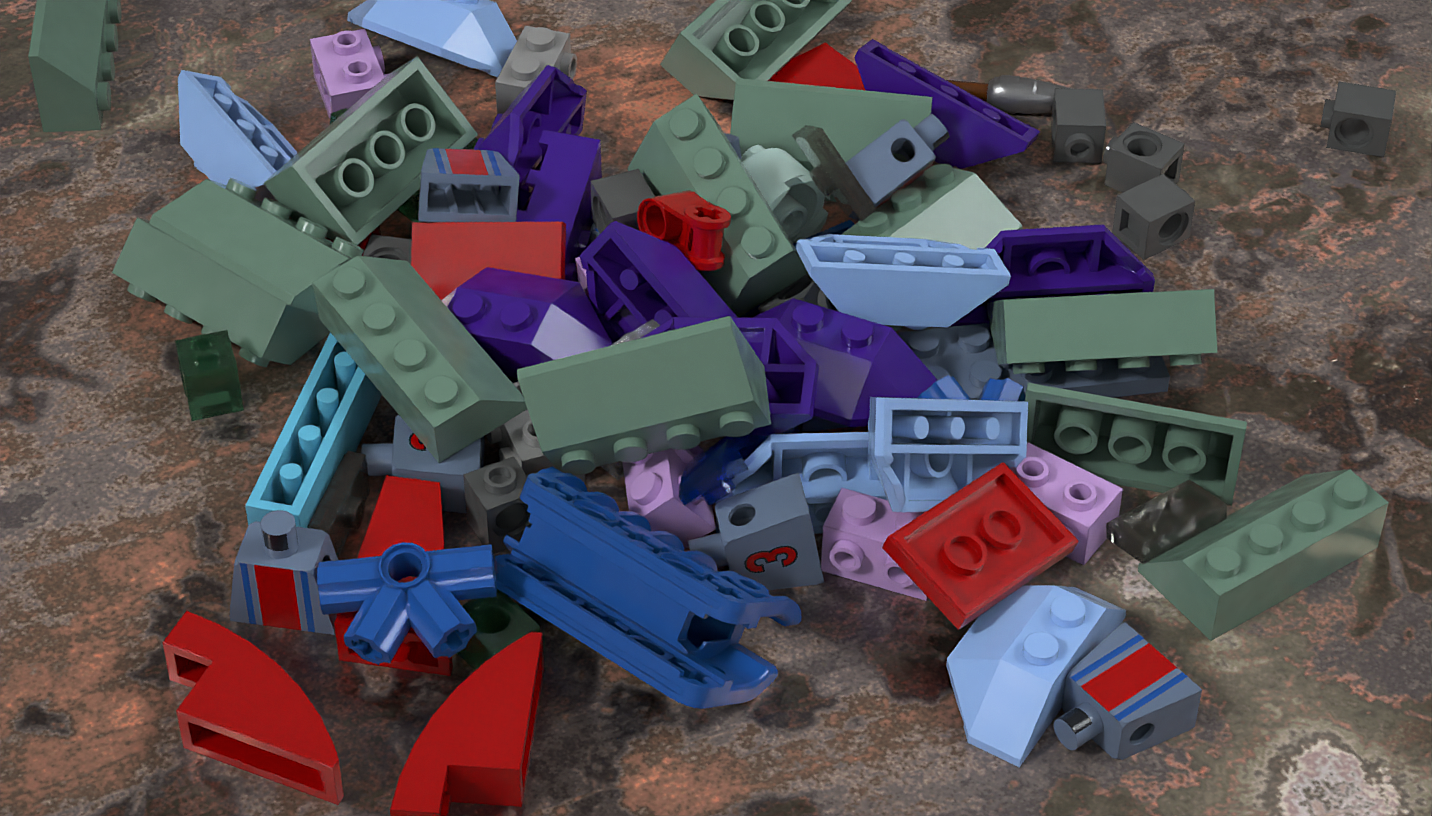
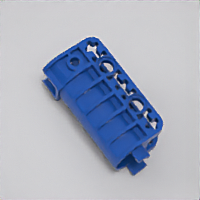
(638, 594)

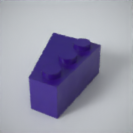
(564, 190)

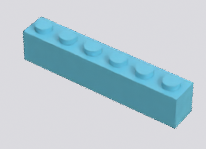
(317, 434)

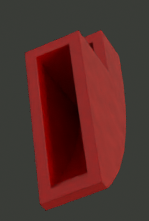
(248, 710)
(478, 738)

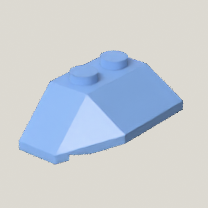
(456, 30)
(228, 134)
(902, 278)
(941, 445)
(824, 465)
(1016, 663)

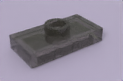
(832, 173)
(344, 500)
(1166, 521)

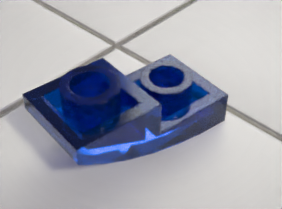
(712, 470)

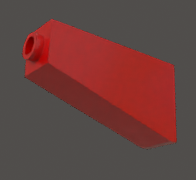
(408, 513)

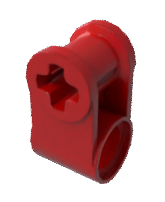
(688, 224)

